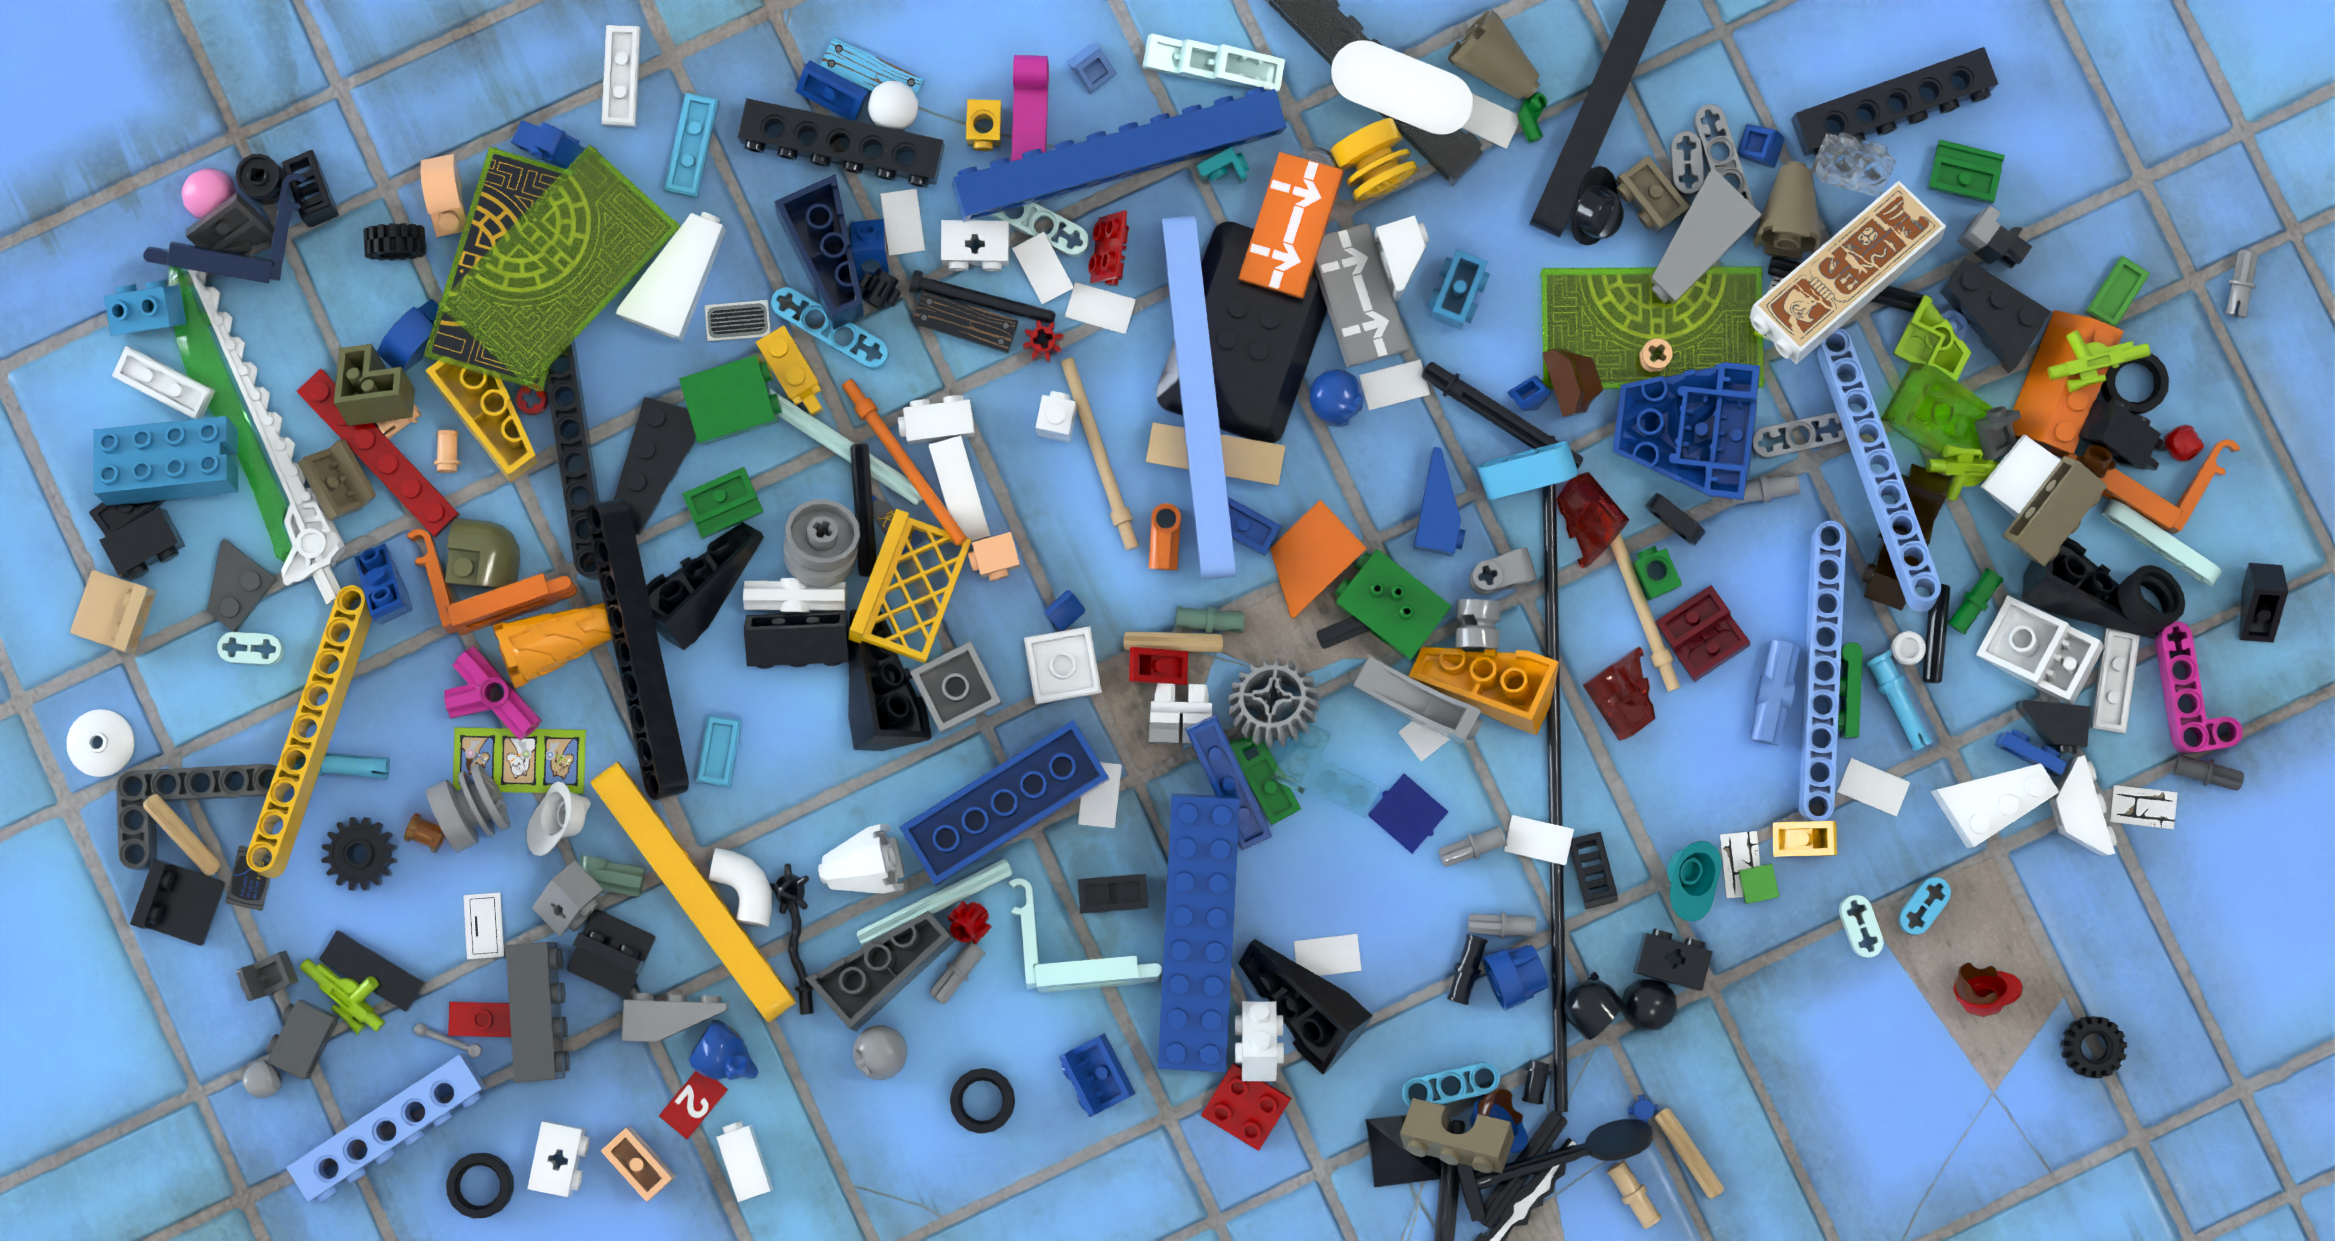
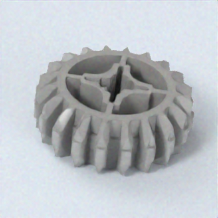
(1299, 707)

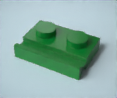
(1965, 172)
(723, 503)

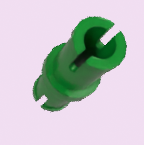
(1975, 601)

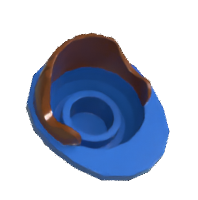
(1499, 1105)

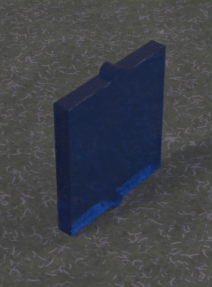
(1407, 813)

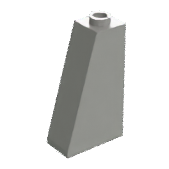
(1706, 233)

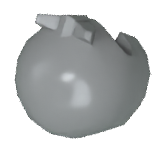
(880, 1052)

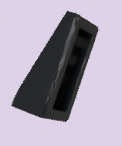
(320, 207)
(1600, 898)

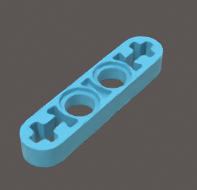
(826, 333)

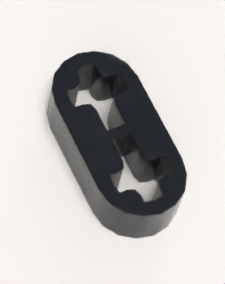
(1675, 519)

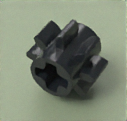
(879, 289)

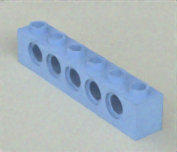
(309, 1169)

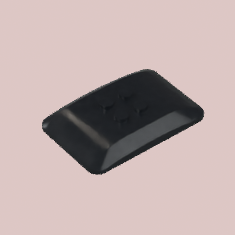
(1256, 342)

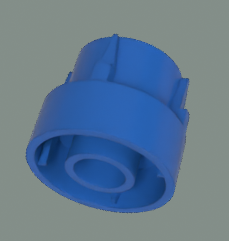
(1515, 975)

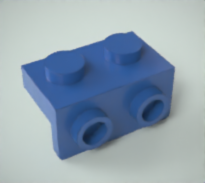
(1096, 1075)

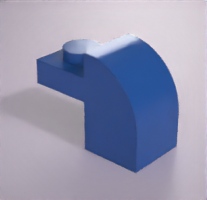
(408, 337)

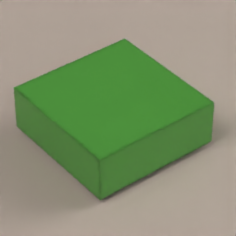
(1758, 883)

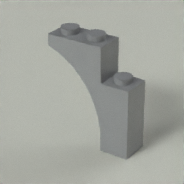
(1418, 702)

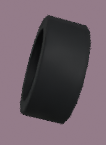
(2161, 385)
(2165, 589)
(957, 1104)
(454, 1178)

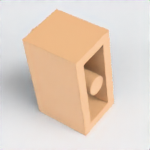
(638, 1163)

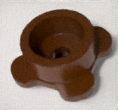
(2097, 460)

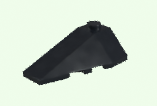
(881, 698)

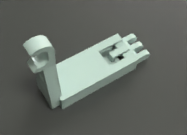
(1074, 974)

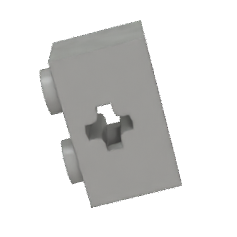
(568, 899)

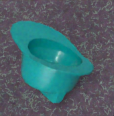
(1694, 879)

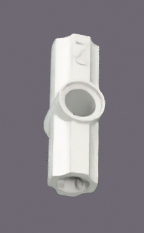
(793, 596)

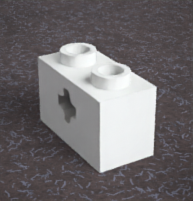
(959, 234)
(551, 1140)

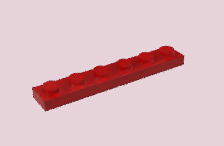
(381, 458)

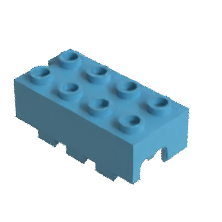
(165, 461)

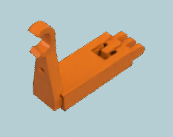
(2155, 508)
(490, 606)

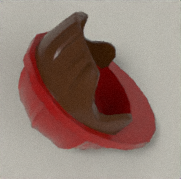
(1985, 990)

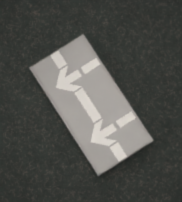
(1359, 297)

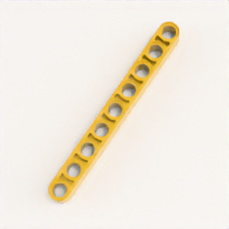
(314, 747)
(693, 892)

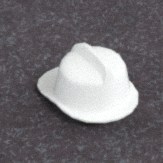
(556, 817)

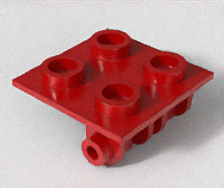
(1109, 236)
(1245, 1107)

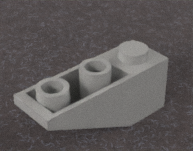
(656, 1020)

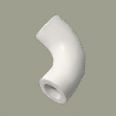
(748, 881)

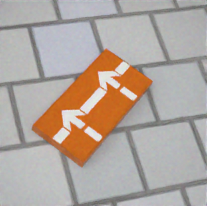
(1291, 225)

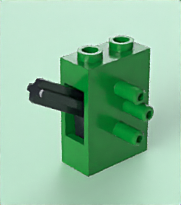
(1387, 604)

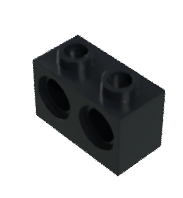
(1113, 893)

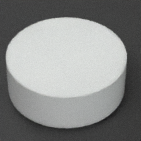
(1908, 648)

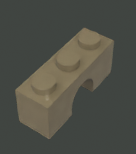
(1482, 1147)

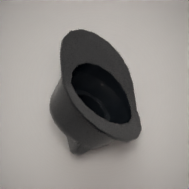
(1598, 208)

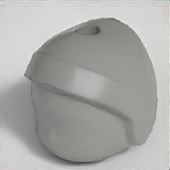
(262, 1079)

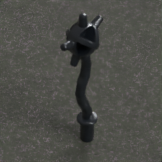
(790, 893)

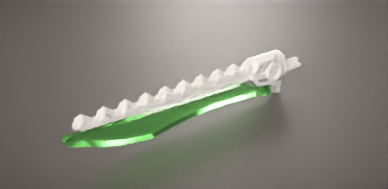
(311, 532)

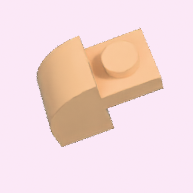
(443, 194)

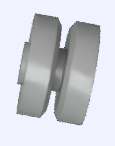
(821, 543)

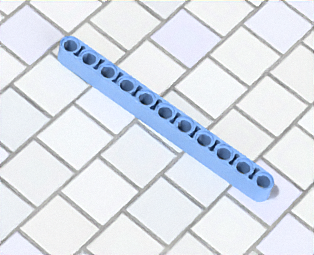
(1198, 397)

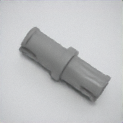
(1766, 489)

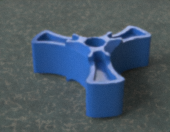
(547, 143)

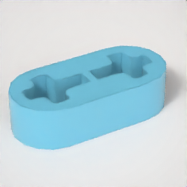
(1930, 911)

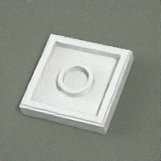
(1062, 665)

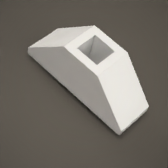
(2081, 810)

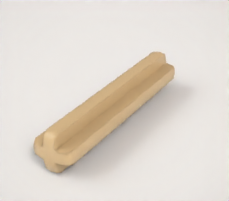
(1174, 641)
(181, 834)
(1689, 1153)

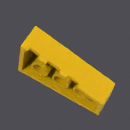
(488, 415)

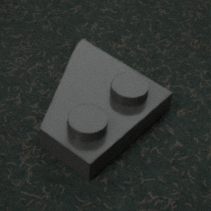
(231, 227)
(237, 586)

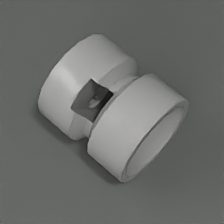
(1477, 624)

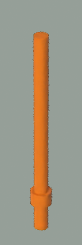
(867, 411)

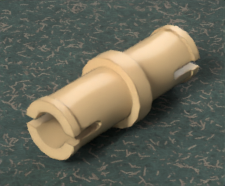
(1634, 1194)

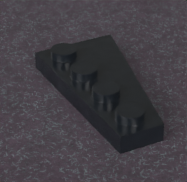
(654, 456)

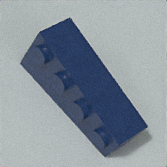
(820, 240)

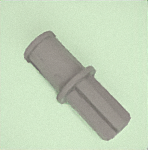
(2242, 283)
(1472, 846)
(1502, 925)
(957, 972)

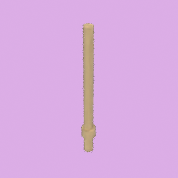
(1120, 515)
(1661, 657)

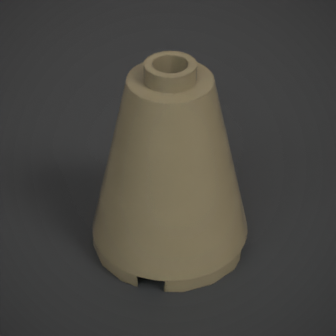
(1495, 57)
(1790, 215)

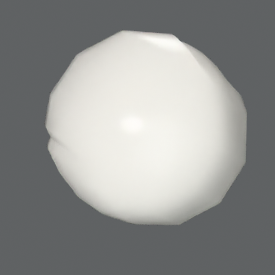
(893, 105)

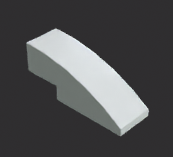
(959, 487)

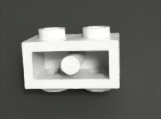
(1259, 1044)

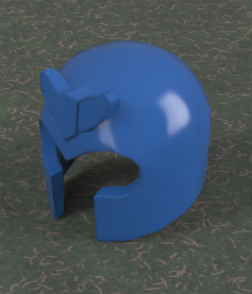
(1336, 397)

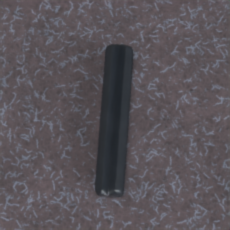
(1936, 637)

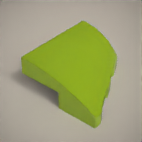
(1931, 341)

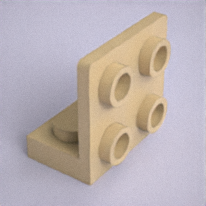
(113, 611)

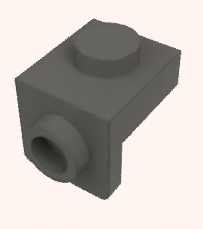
(1997, 432)
(267, 976)

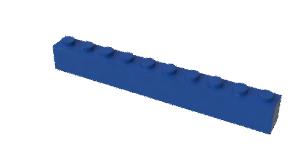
(1118, 154)

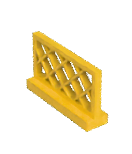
(880, 582)

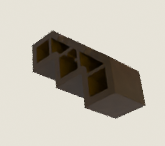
(1927, 495)

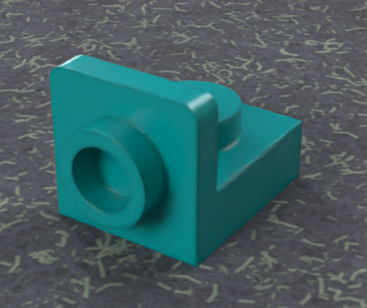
(1216, 166)

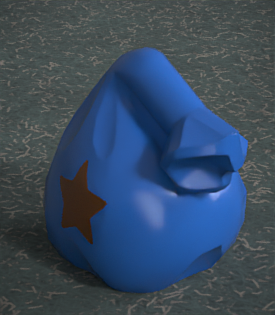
(722, 1054)

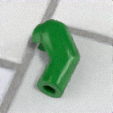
(1529, 114)

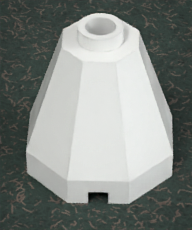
(864, 863)

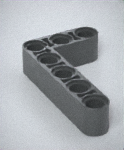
(185, 790)

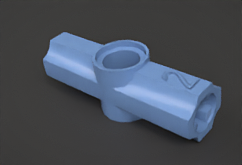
(1775, 692)

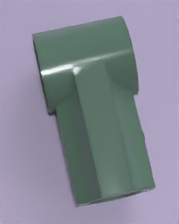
(614, 877)

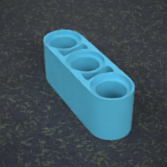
(1527, 470)
(1465, 1076)

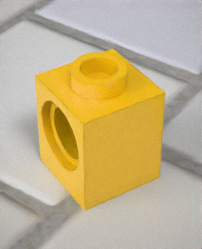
(983, 110)

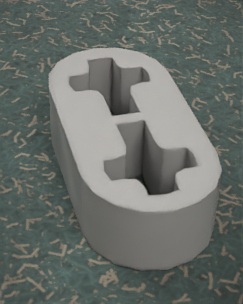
(1678, 164)

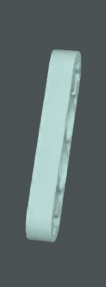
(1033, 212)
(2161, 542)

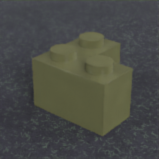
(368, 390)

